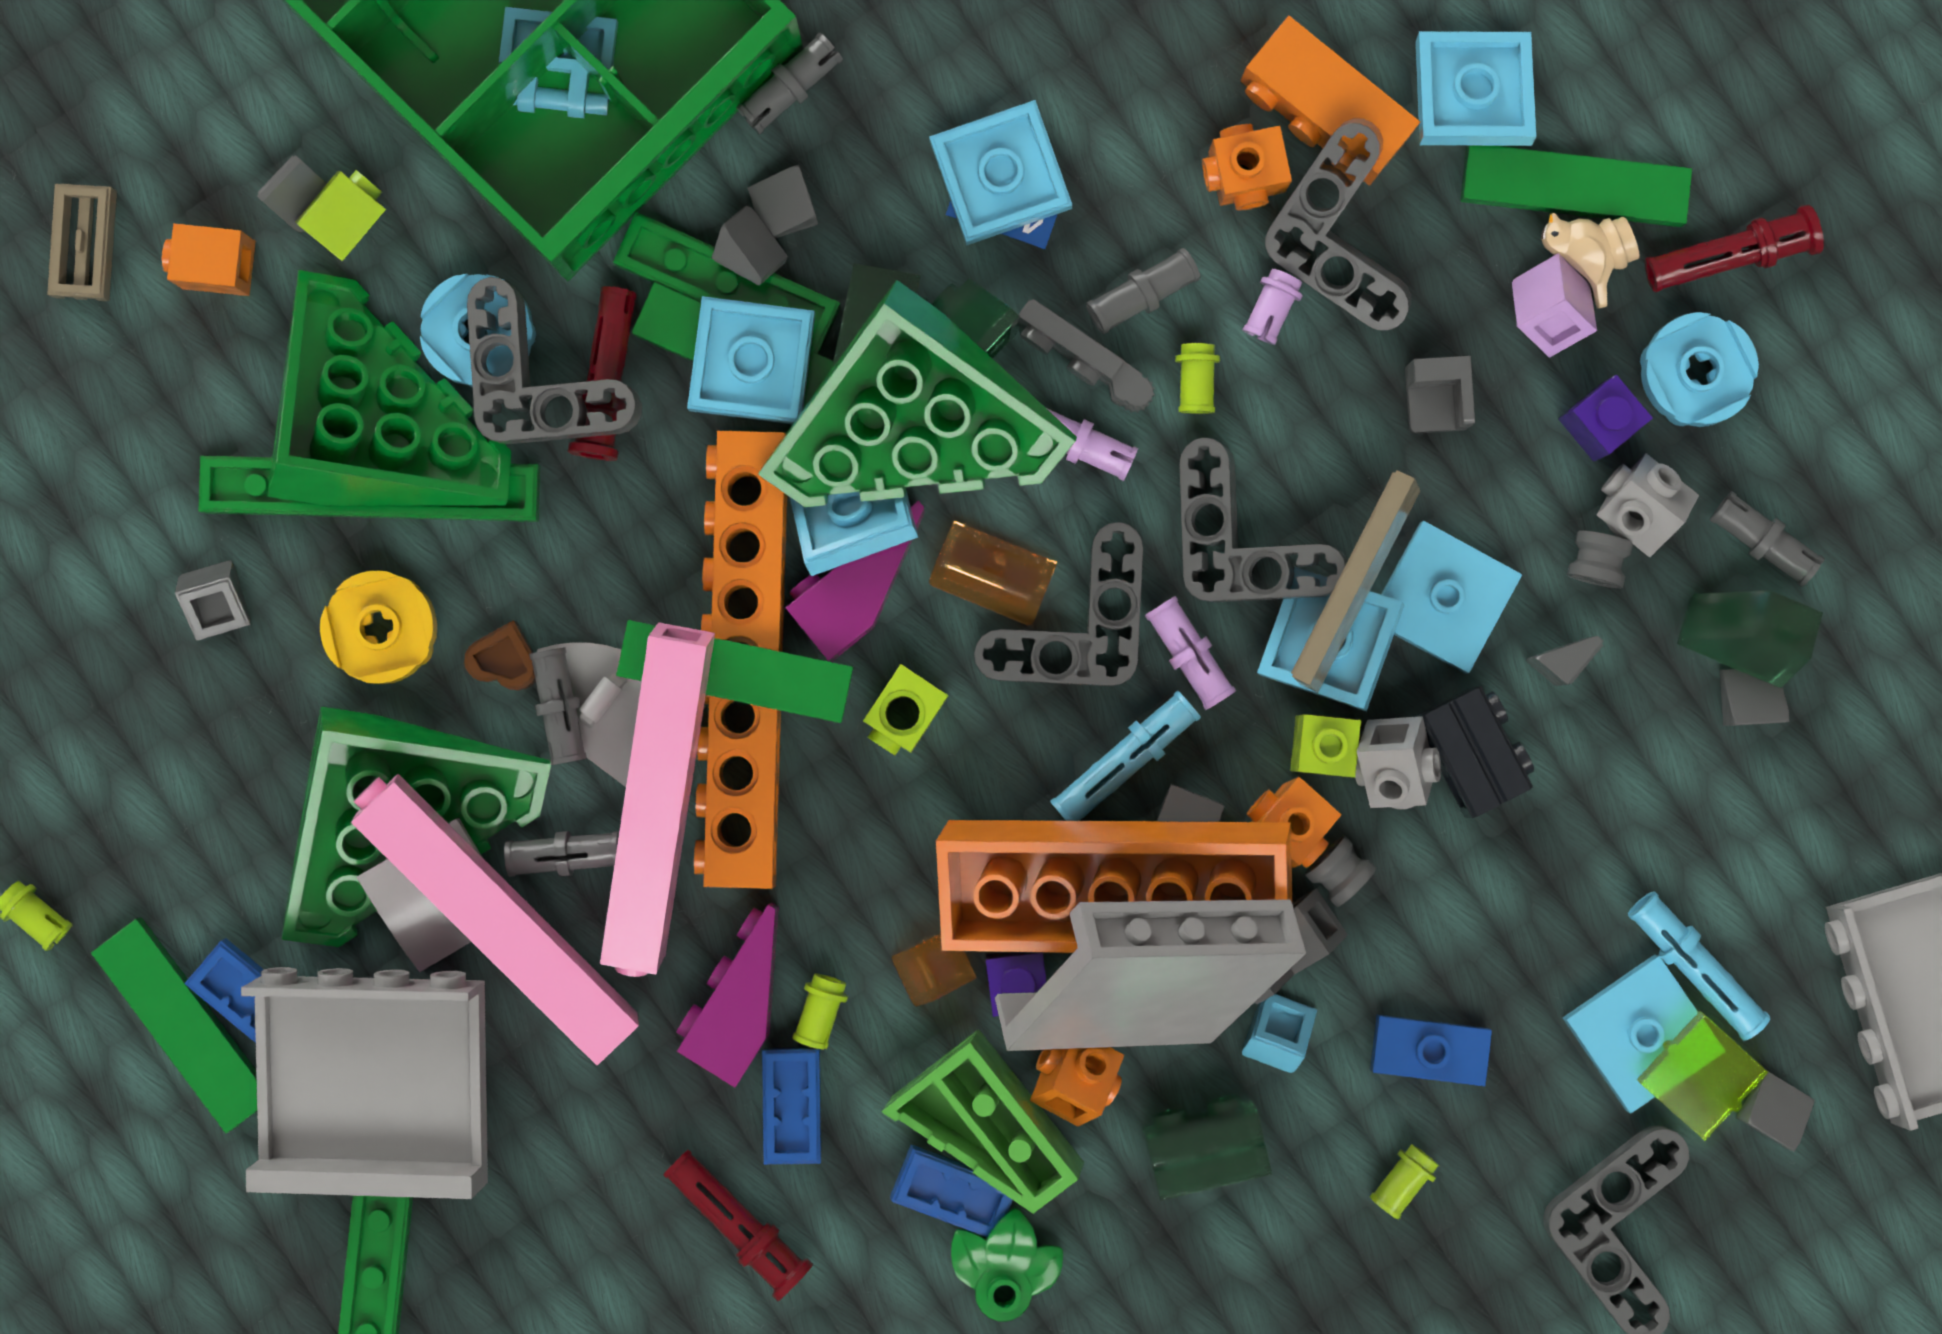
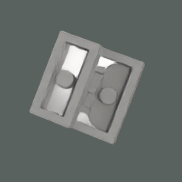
(410, 916)

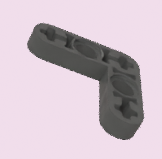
(1316, 225)
(515, 387)
(1236, 561)
(1081, 645)
(1597, 1234)

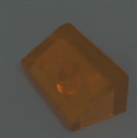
(992, 573)

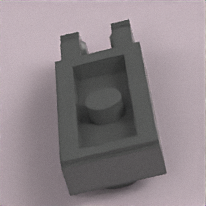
(1087, 357)

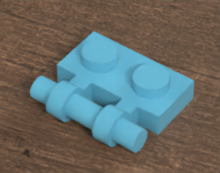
(598, 40)

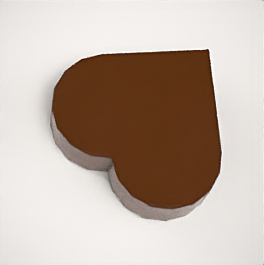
(502, 658)

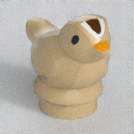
(1592, 248)

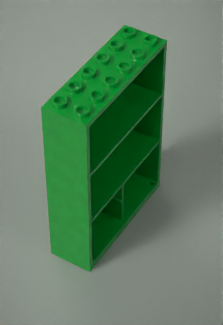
(549, 174)

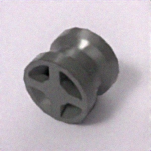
(1600, 559)
(1340, 871)

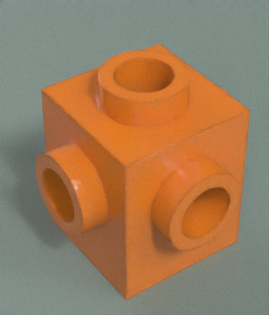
(1259, 151)
(1309, 818)
(1077, 1082)

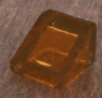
(930, 971)

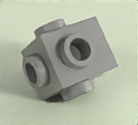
(1646, 503)
(1397, 763)

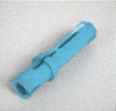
(1126, 758)
(1682, 947)

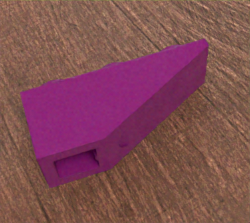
(849, 598)
(738, 1014)

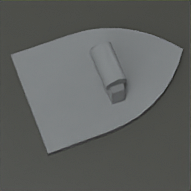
(606, 707)

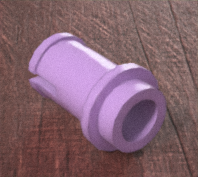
(1273, 305)

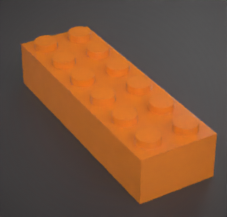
(1019, 880)

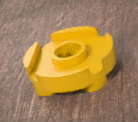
(353, 608)

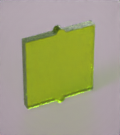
(1702, 1075)

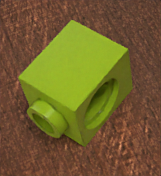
(342, 213)
(910, 685)
(1325, 745)

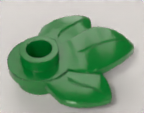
(1005, 1258)

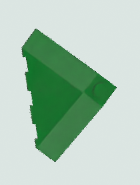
(914, 409)
(367, 420)
(453, 774)

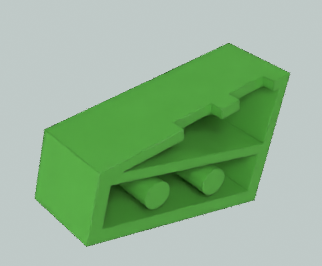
(986, 1120)

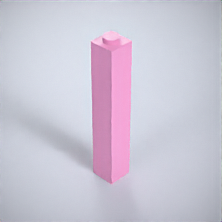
(656, 798)
(494, 917)

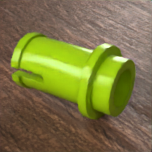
(1197, 378)
(33, 915)
(820, 1010)
(1404, 1181)

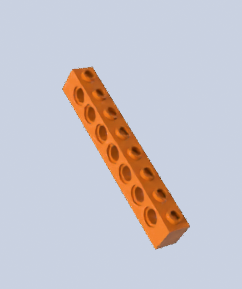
(755, 862)

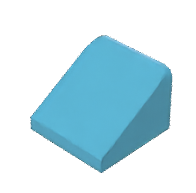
(1280, 1033)

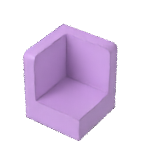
(1553, 305)

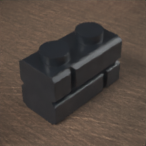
(1476, 752)

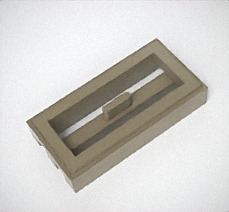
(103, 242)

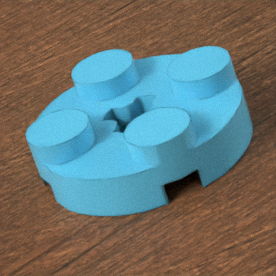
(444, 330)
(1710, 339)

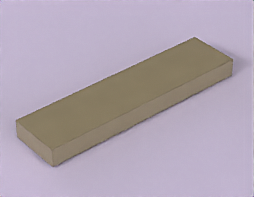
(1356, 581)

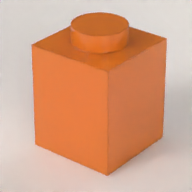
(209, 259)

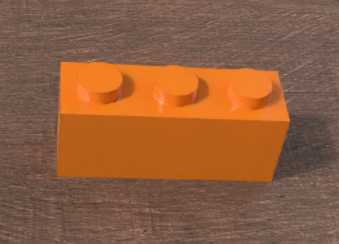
(1322, 92)

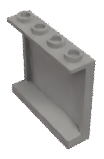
(1155, 974)
(1895, 983)
(370, 1084)

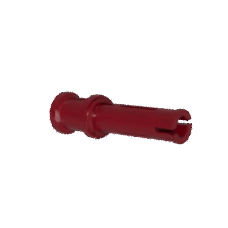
(1762, 244)
(607, 362)
(686, 1173)

